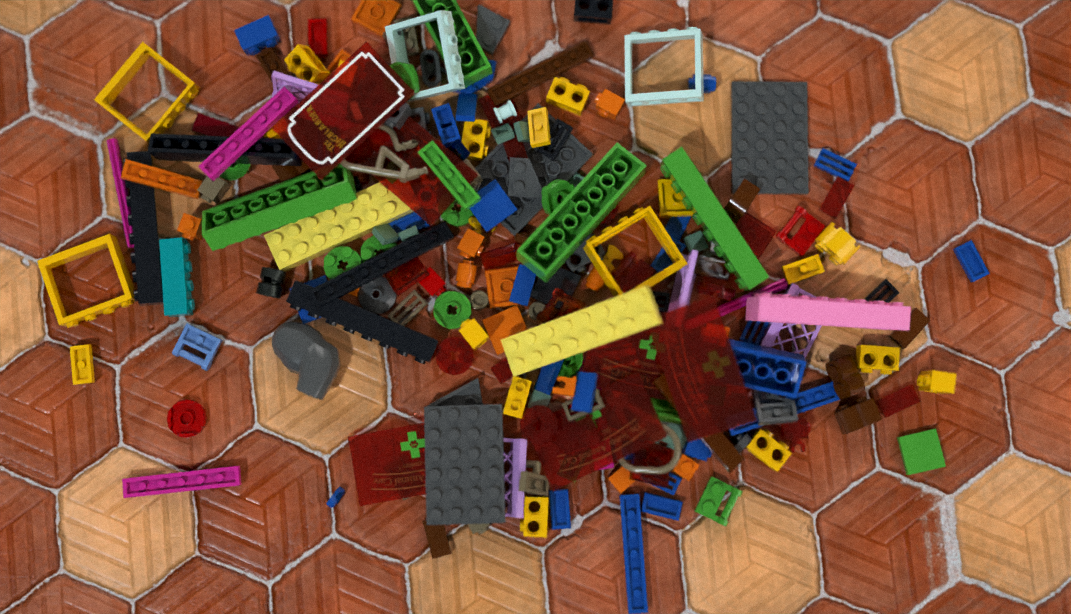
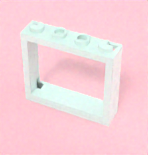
(449, 46)
(666, 97)

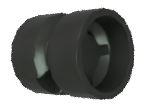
(270, 289)

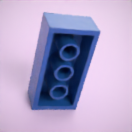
(769, 368)

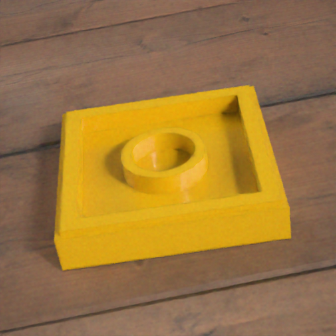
(670, 202)

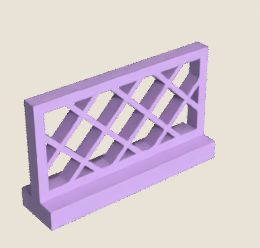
(296, 86)
(683, 283)
(773, 328)

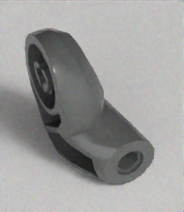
(308, 355)

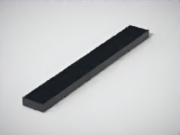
(381, 264)

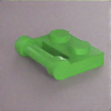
(712, 497)

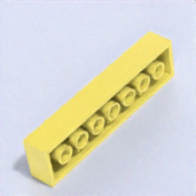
(333, 228)
(582, 331)

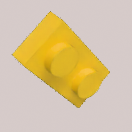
(539, 127)
(802, 269)
(82, 364)

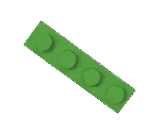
(449, 175)

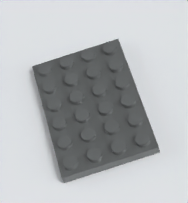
(770, 136)
(567, 163)
(464, 464)

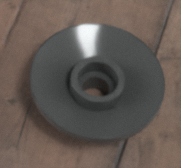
(383, 302)

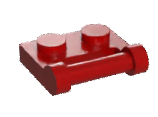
(806, 233)

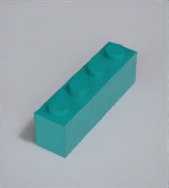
(176, 277)

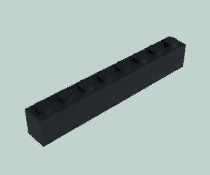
(198, 148)
(144, 237)
(367, 323)

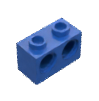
(446, 124)

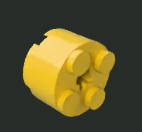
(836, 244)

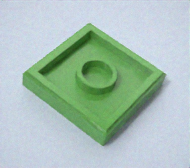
(921, 451)

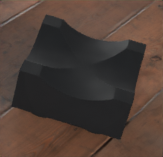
(561, 279)

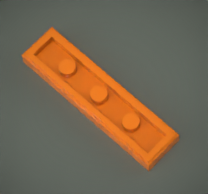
(161, 179)

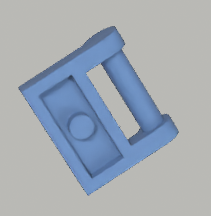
(200, 341)

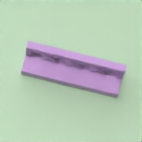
(517, 464)

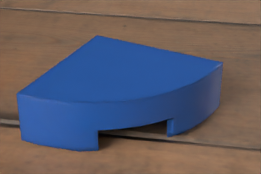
(335, 498)

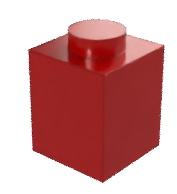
(433, 283)

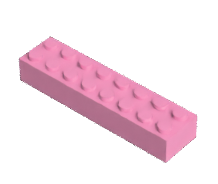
(827, 312)

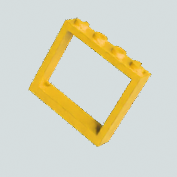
(124, 76)
(624, 223)
(107, 241)

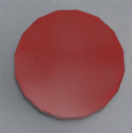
(186, 418)

